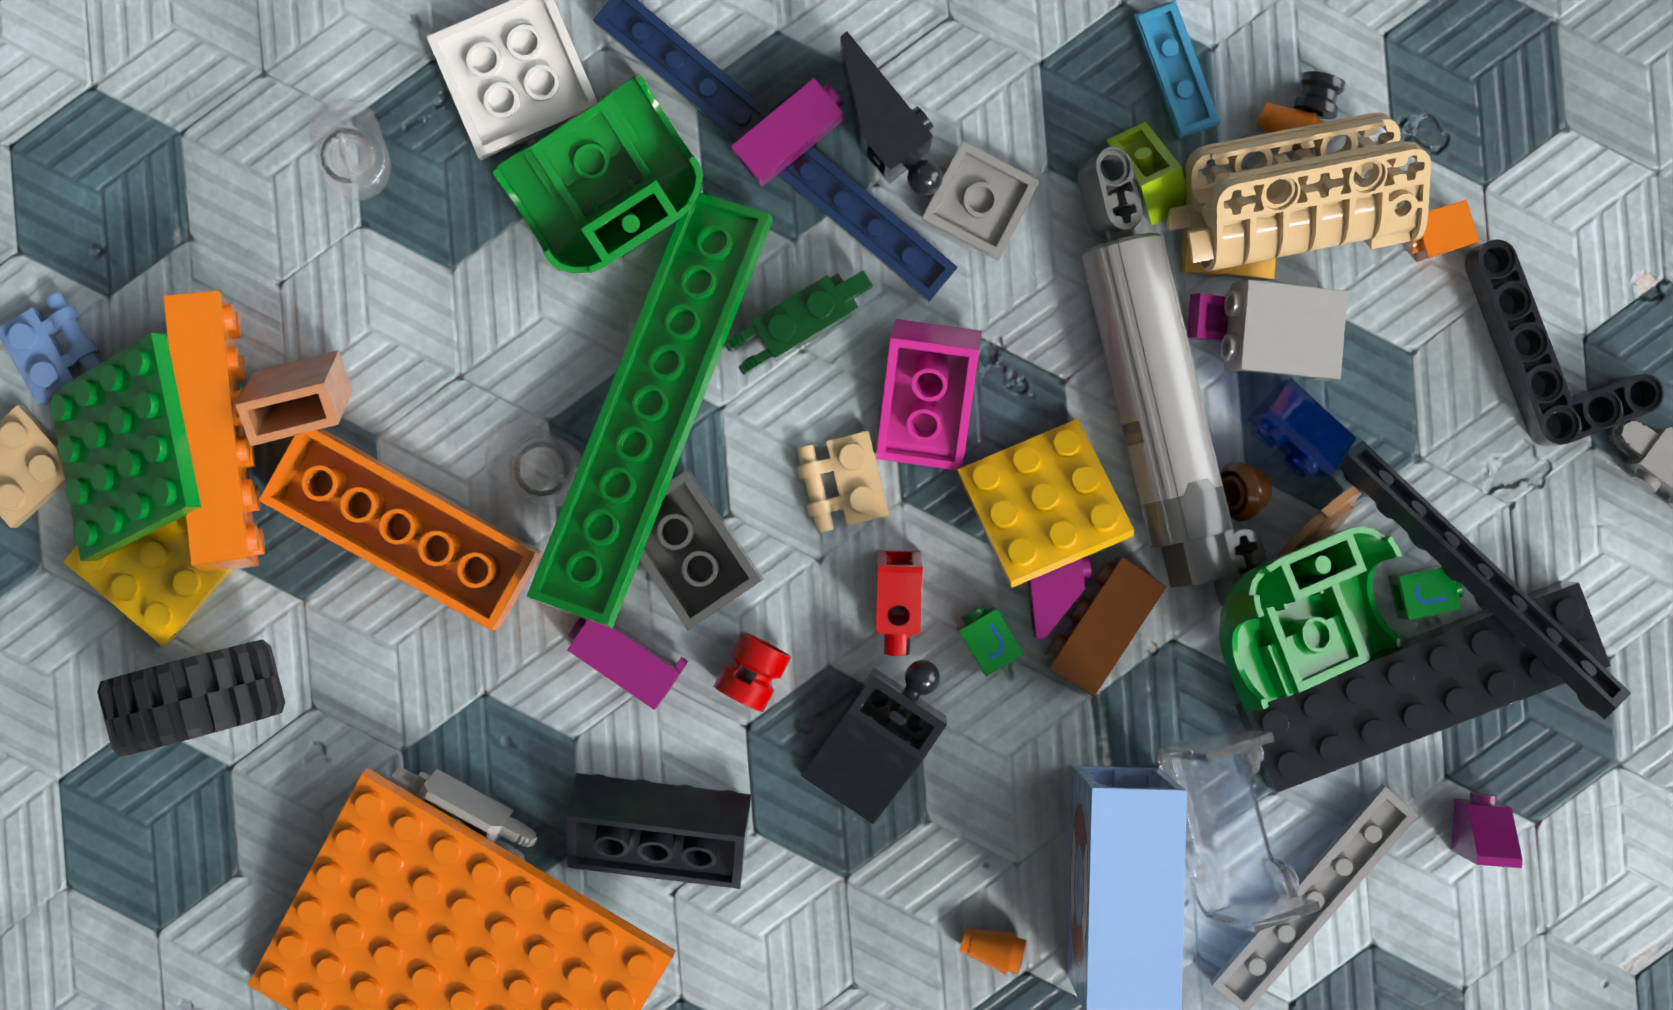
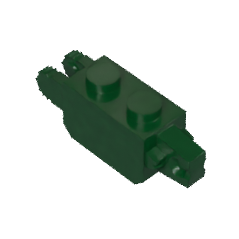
(801, 318)

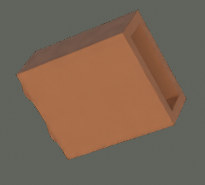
(294, 398)

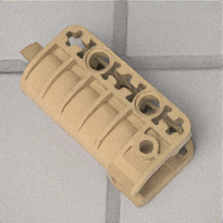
(1304, 199)

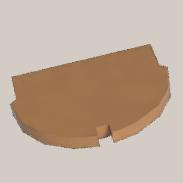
(1325, 522)

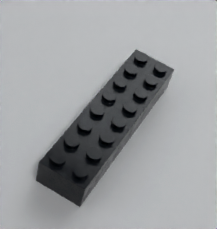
(1413, 691)

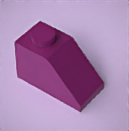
(1055, 593)
(1485, 831)

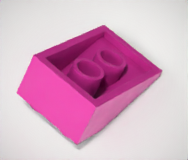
(928, 394)

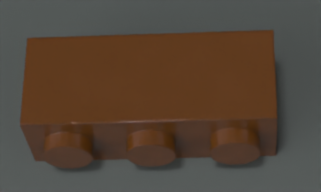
(1104, 624)

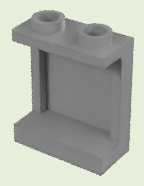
(1284, 330)

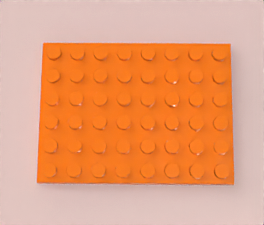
(443, 919)

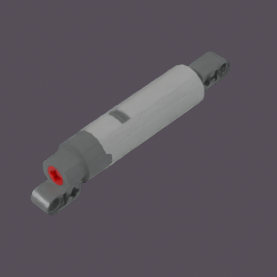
(1158, 387)

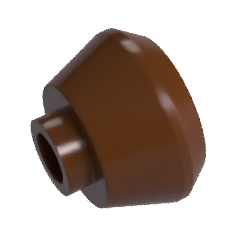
(1246, 490)

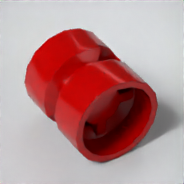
(758, 657)

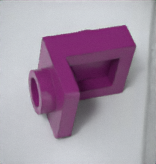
(1207, 317)

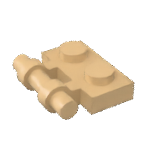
(856, 480)

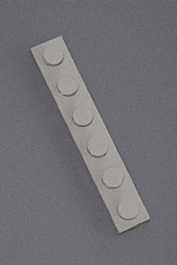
(1330, 883)

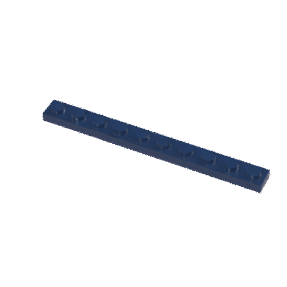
(809, 175)

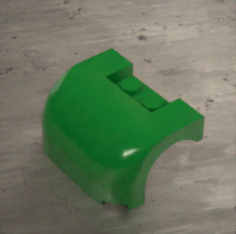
(603, 180)
(1305, 616)

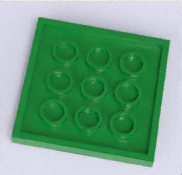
(124, 448)

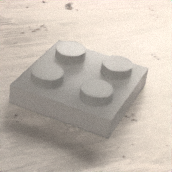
(980, 200)

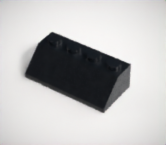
(657, 830)

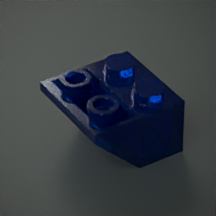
(1301, 430)

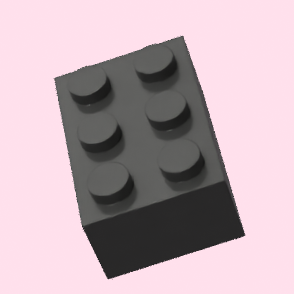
(695, 554)

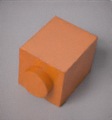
(1446, 231)

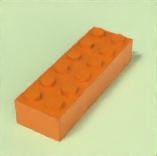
(207, 380)
(401, 526)

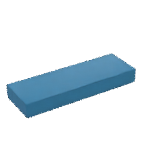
(1176, 70)

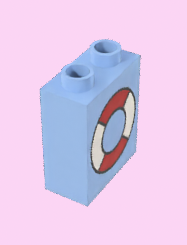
(1126, 888)

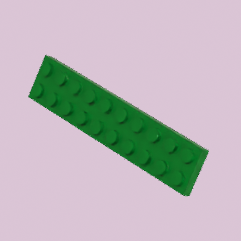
(650, 410)

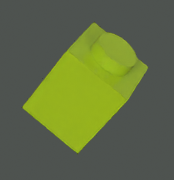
(1155, 170)

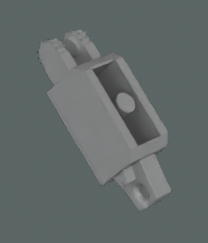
(1648, 453)
(468, 807)

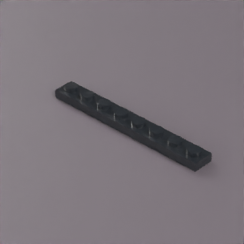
(1484, 580)

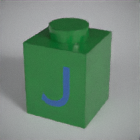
(1424, 592)
(989, 639)

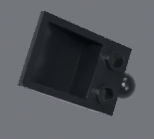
(887, 127)
(873, 746)

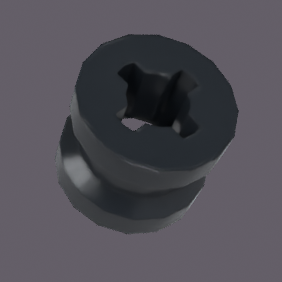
(1320, 94)

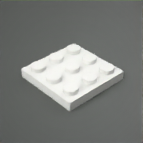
(512, 73)

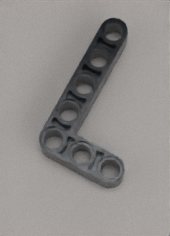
(1542, 360)

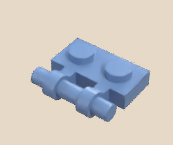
(37, 352)

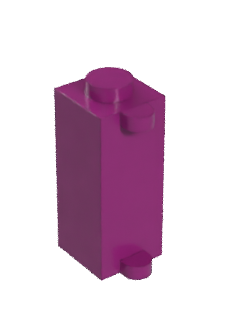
(789, 131)
(625, 660)

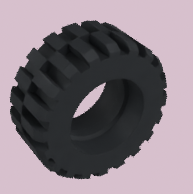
(191, 697)

